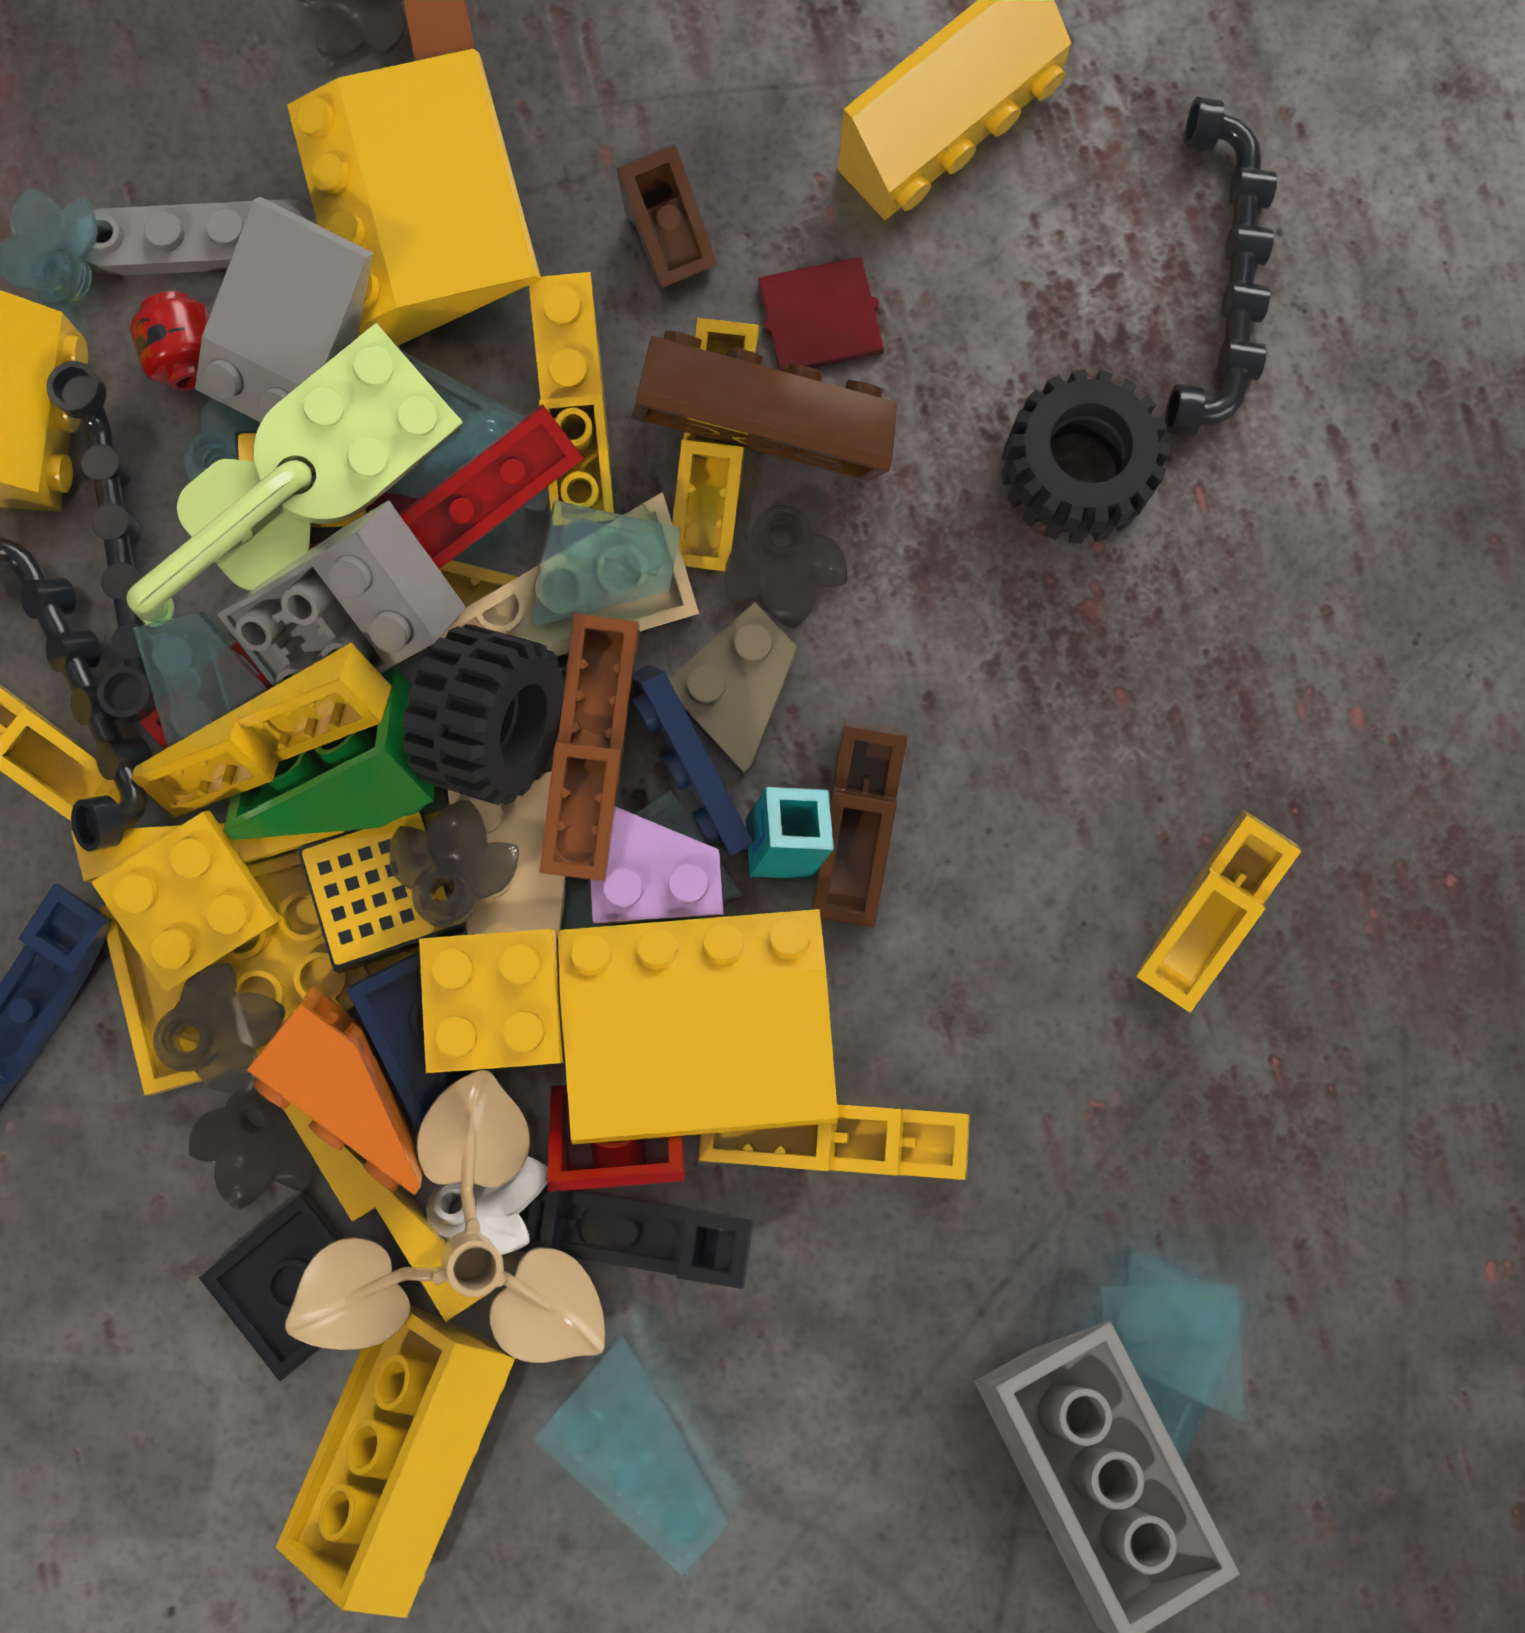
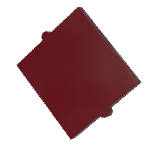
(821, 314)

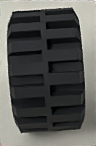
(1095, 410)
(483, 714)

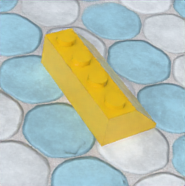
(950, 99)
(394, 1463)

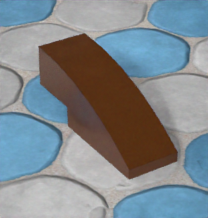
(861, 822)

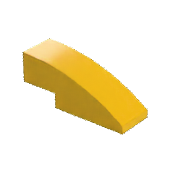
(47, 758)
(1218, 910)

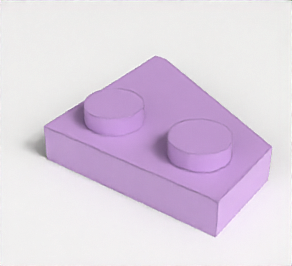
(656, 875)

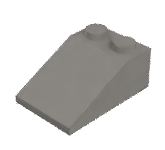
(281, 309)

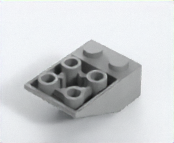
(356, 587)

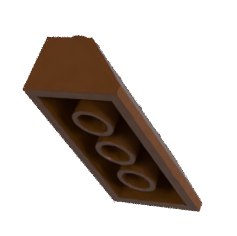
(765, 408)

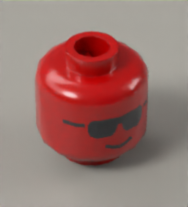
(169, 338)

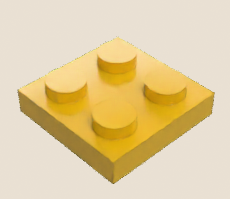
(186, 900)
(491, 1000)

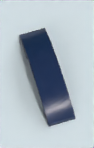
(46, 978)

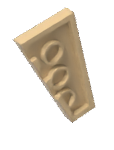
(511, 606)
(531, 897)

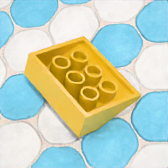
(424, 182)
(696, 1026)

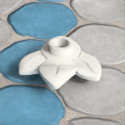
(495, 1207)

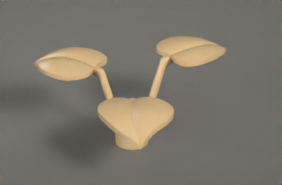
(541, 1315)

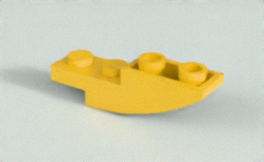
(573, 384)

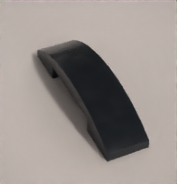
(641, 1235)

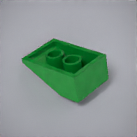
(340, 785)

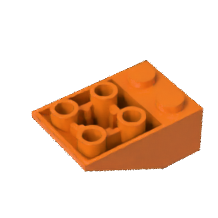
(336, 1077)

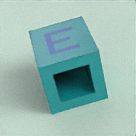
(789, 833)

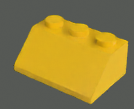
(32, 428)

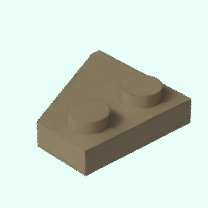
(736, 684)

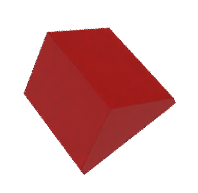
(607, 1162)

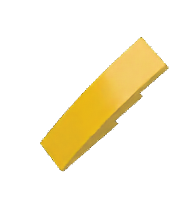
(861, 1142)

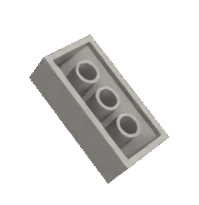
(1107, 1480)

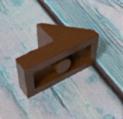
(666, 215)

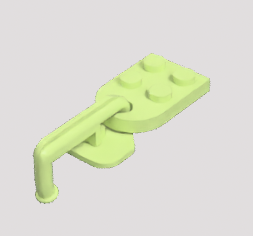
(358, 428)

